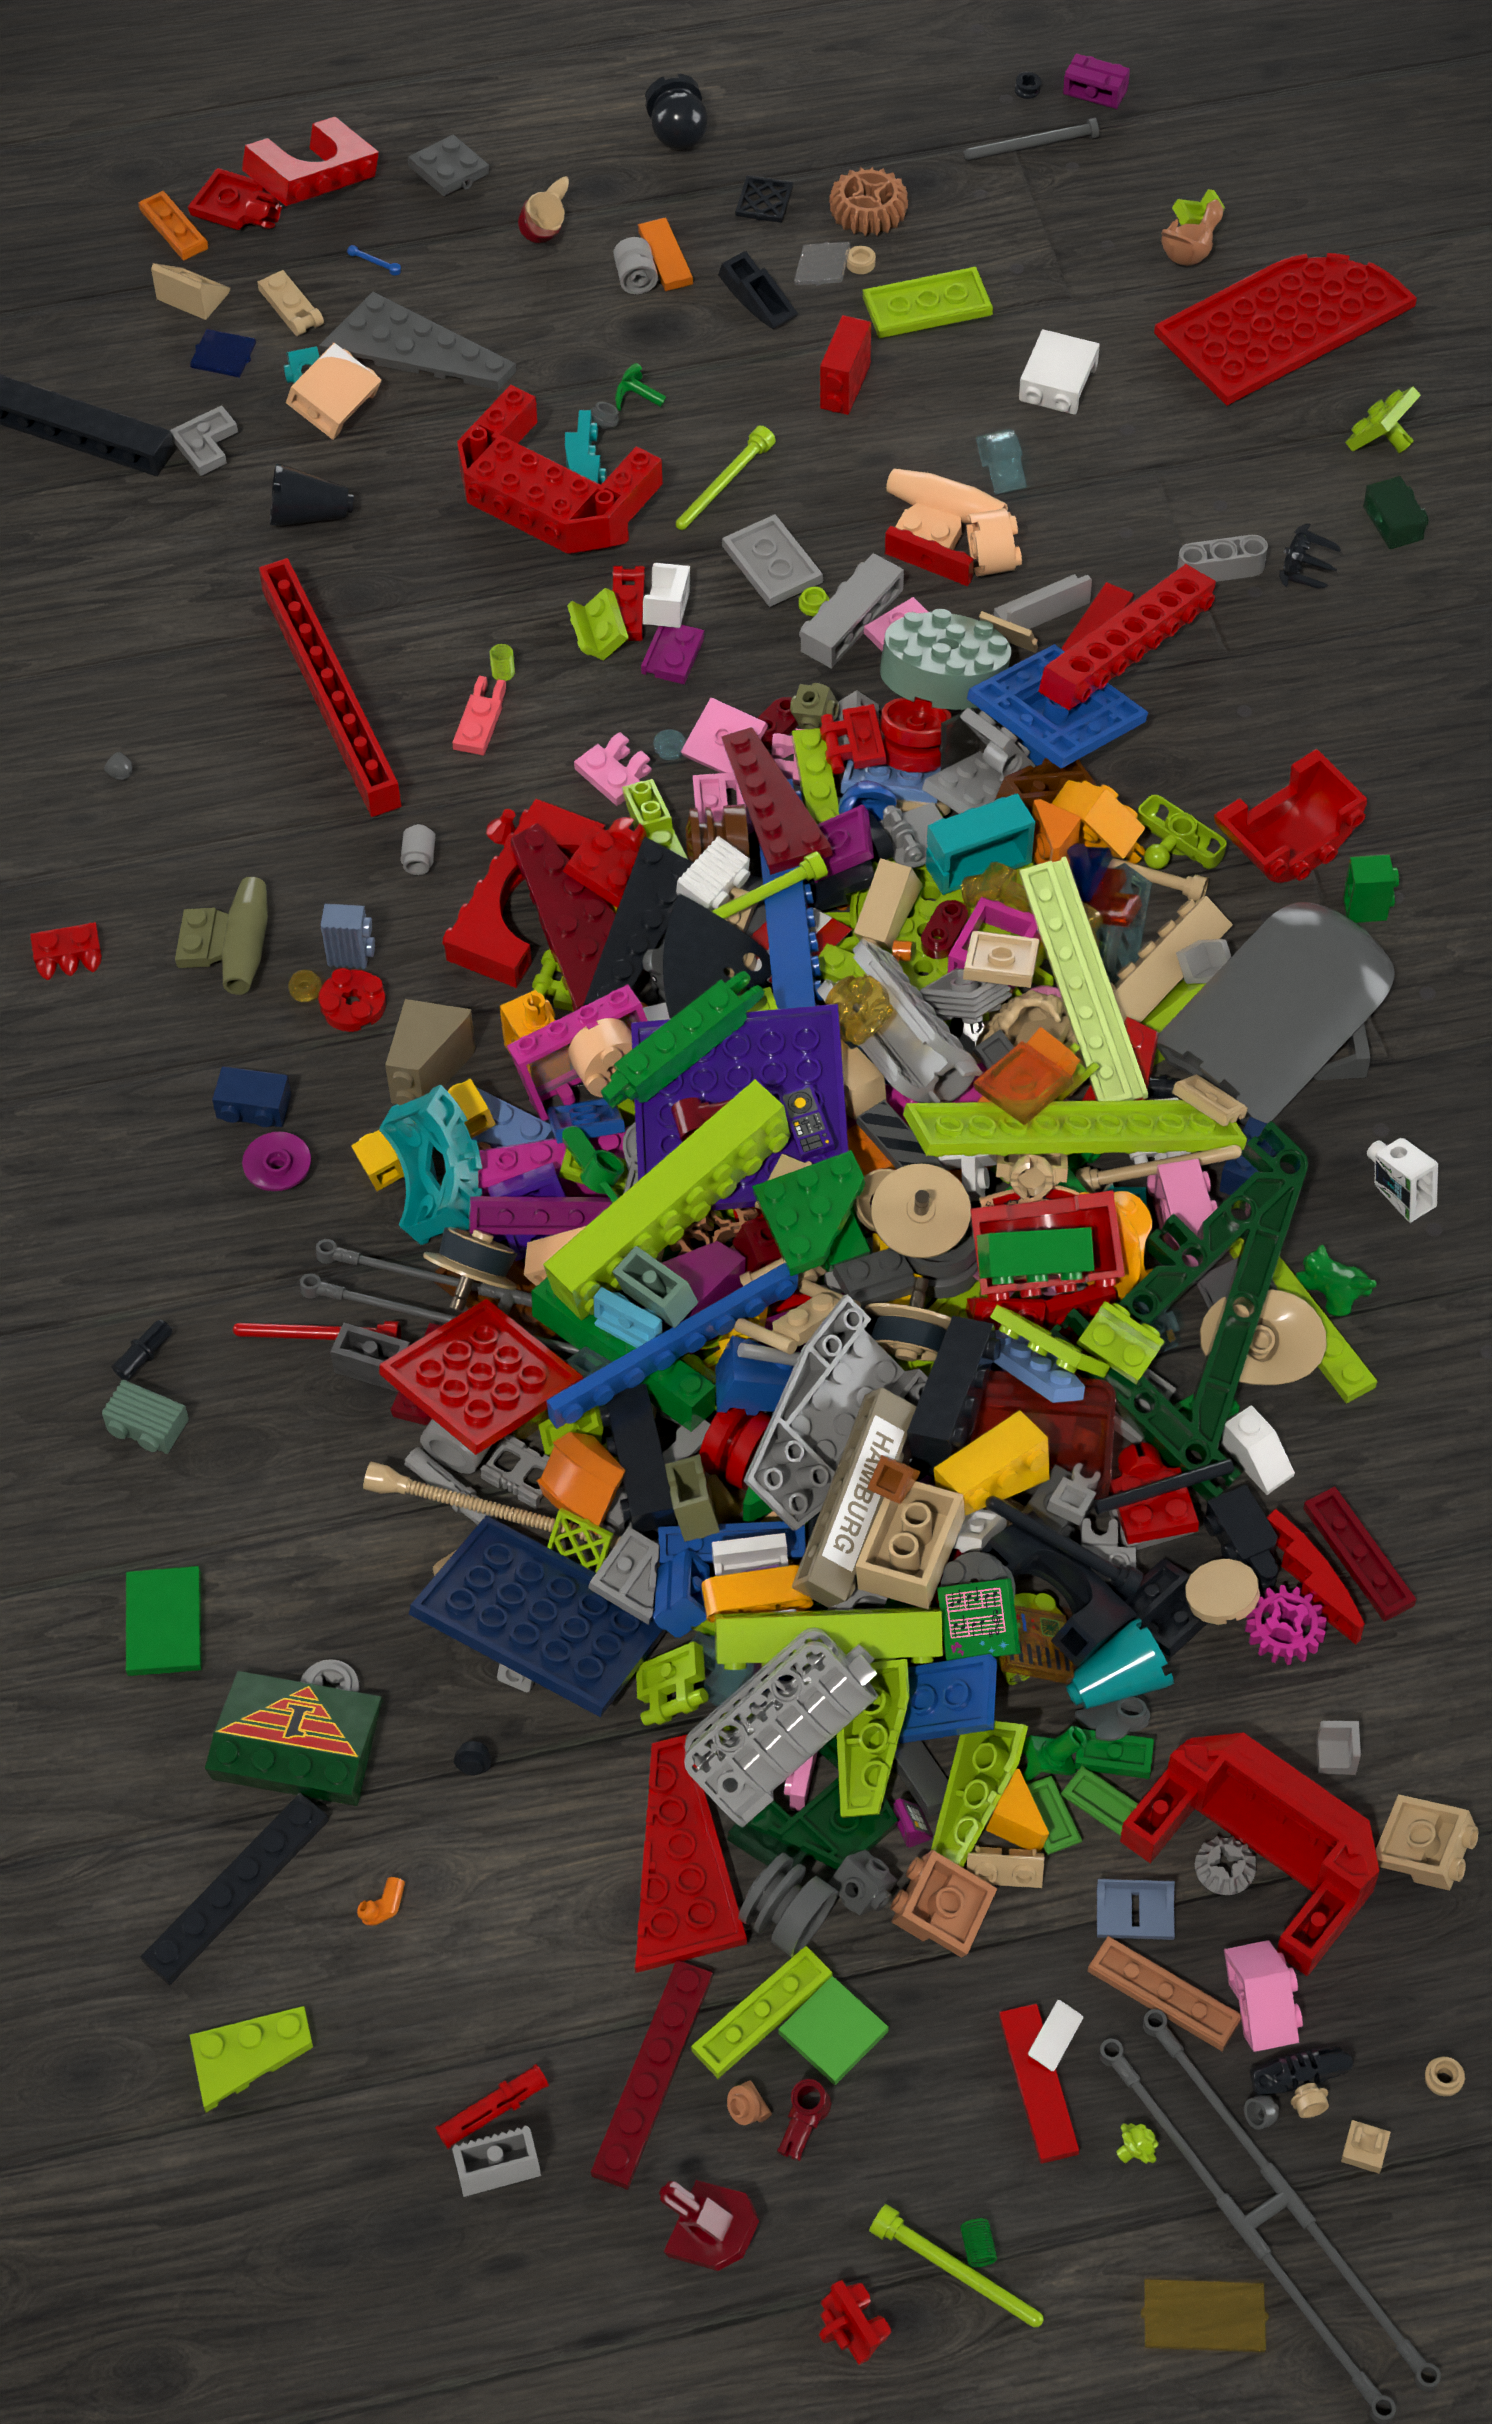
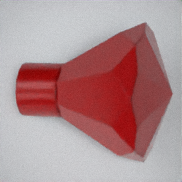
(500, 827)

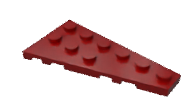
(684, 1881)

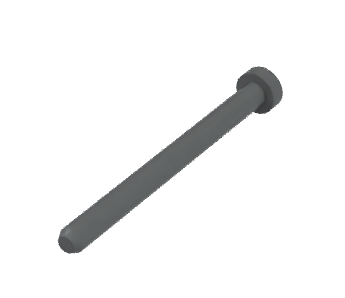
(1090, 129)

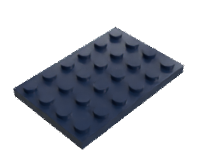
(536, 1616)

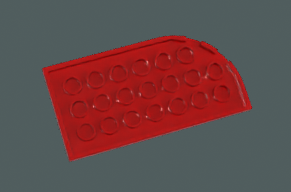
(1281, 320)

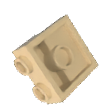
(1427, 1841)

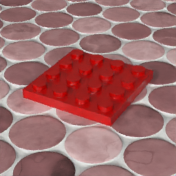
(479, 1375)

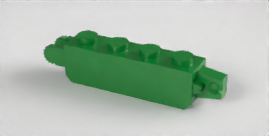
(681, 1041)

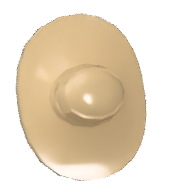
(1285, 1342)

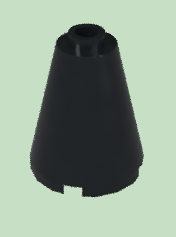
(306, 498)

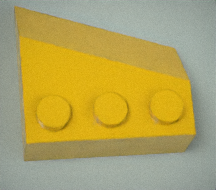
(997, 1463)

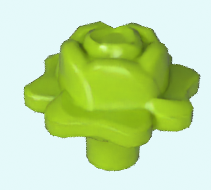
(1138, 2143)

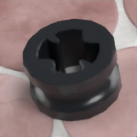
(1027, 91)

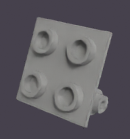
(909, 832)

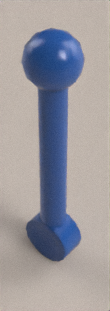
(394, 268)

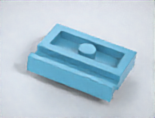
(625, 1319)

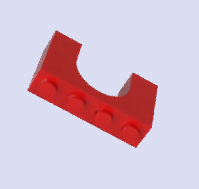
(291, 180)

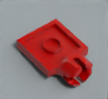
(235, 201)
(607, 859)
(1158, 1516)

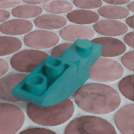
(581, 453)

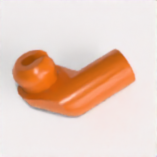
(381, 1910)

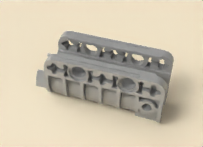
(913, 1044)
(783, 1729)

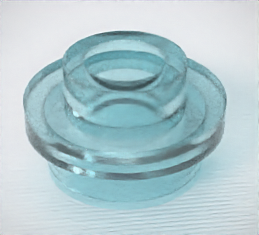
(669, 744)

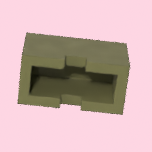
(692, 1498)

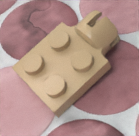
(1032, 1173)

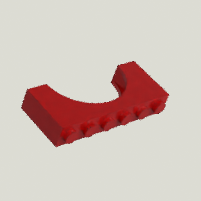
(480, 935)

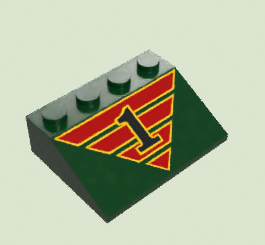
(294, 1738)

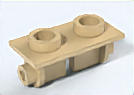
(1017, 1869)

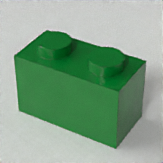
(1370, 888)

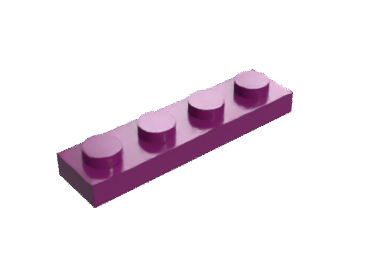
(533, 1214)

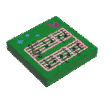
(979, 1619)

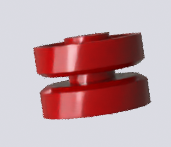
(912, 734)
(733, 1444)

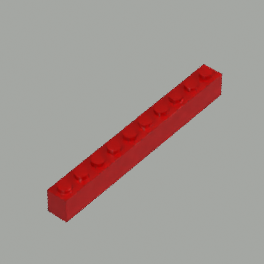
(330, 688)

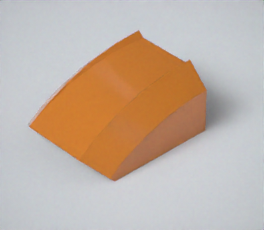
(581, 1477)

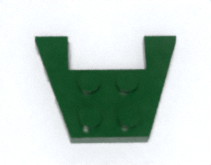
(819, 1825)

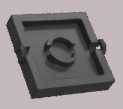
(448, 165)

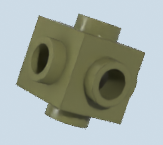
(812, 703)

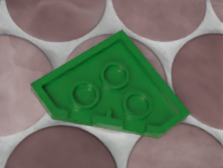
(810, 1208)

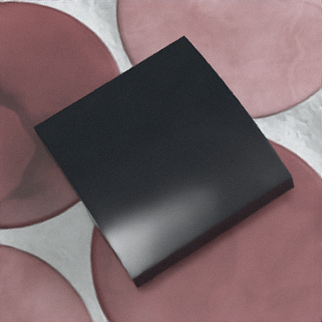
(833, 890)
(1164, 1607)

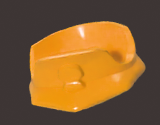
(1134, 1227)

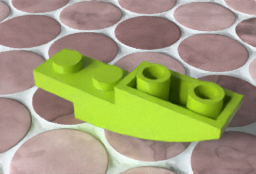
(649, 809)

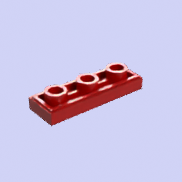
(929, 555)

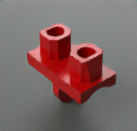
(848, 2324)

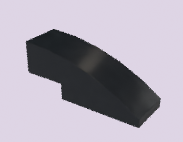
(756, 290)

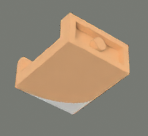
(332, 390)

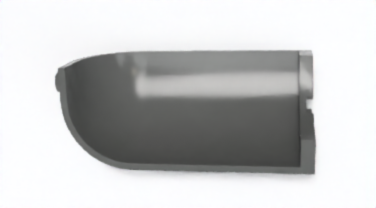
(1280, 1007)

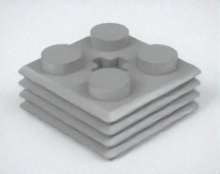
(964, 999)

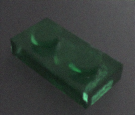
(763, 1846)

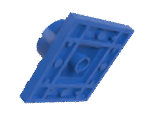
(1046, 726)

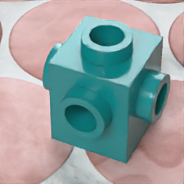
(296, 360)

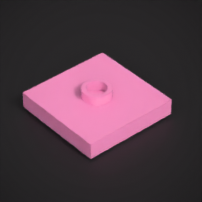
(705, 740)

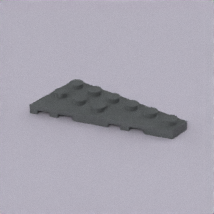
(412, 343)

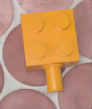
(1103, 819)
(525, 1016)

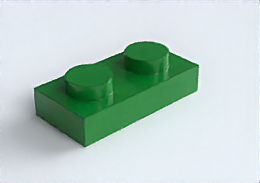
(1124, 1757)

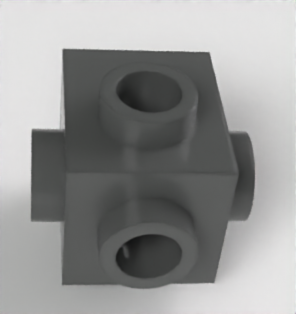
(863, 1883)

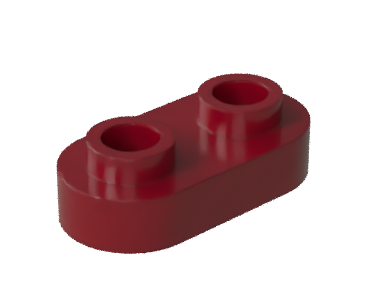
(779, 720)
(945, 926)

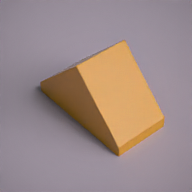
(1018, 1817)

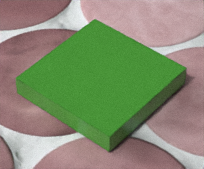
(833, 2030)

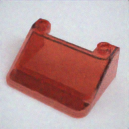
(1075, 1429)

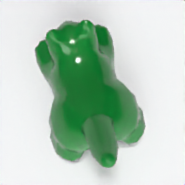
(1336, 1281)

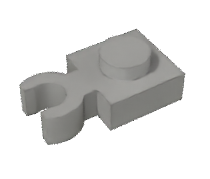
(1074, 1496)

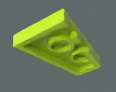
(244, 2051)

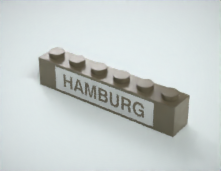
(849, 1507)

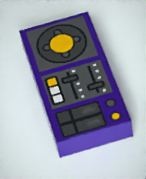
(807, 1122)

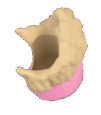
(1031, 1006)

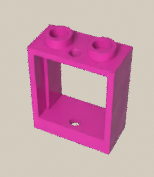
(997, 915)

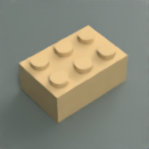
(911, 1545)

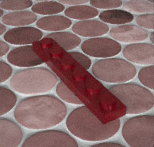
(651, 2075)

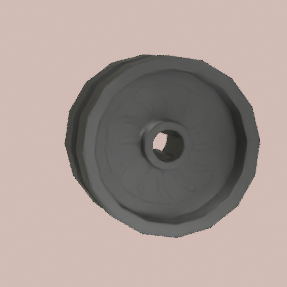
(949, 1272)

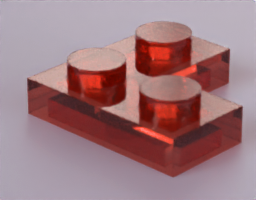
(1115, 907)

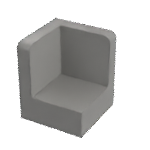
(1203, 960)
(1338, 1747)

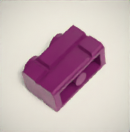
(1096, 81)

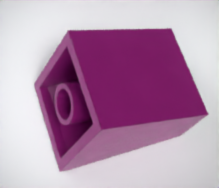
(710, 1272)

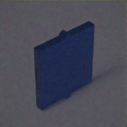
(223, 353)

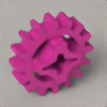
(1281, 1638)

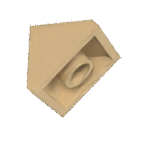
(187, 290)

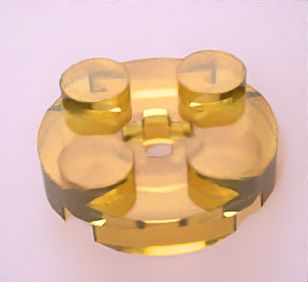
(874, 1007)

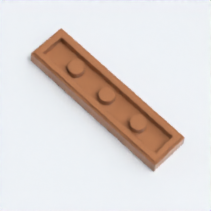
(1166, 1992)

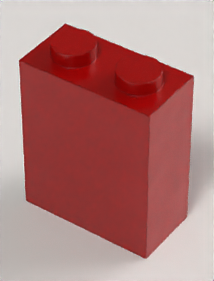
(845, 365)

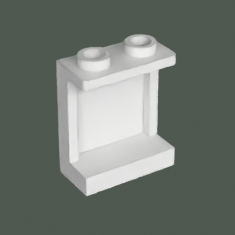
(1058, 371)
(749, 1553)

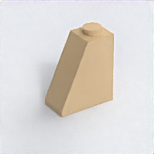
(887, 903)

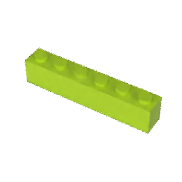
(881, 1632)

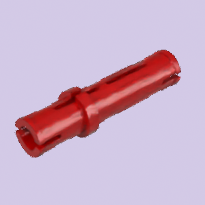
(493, 2105)

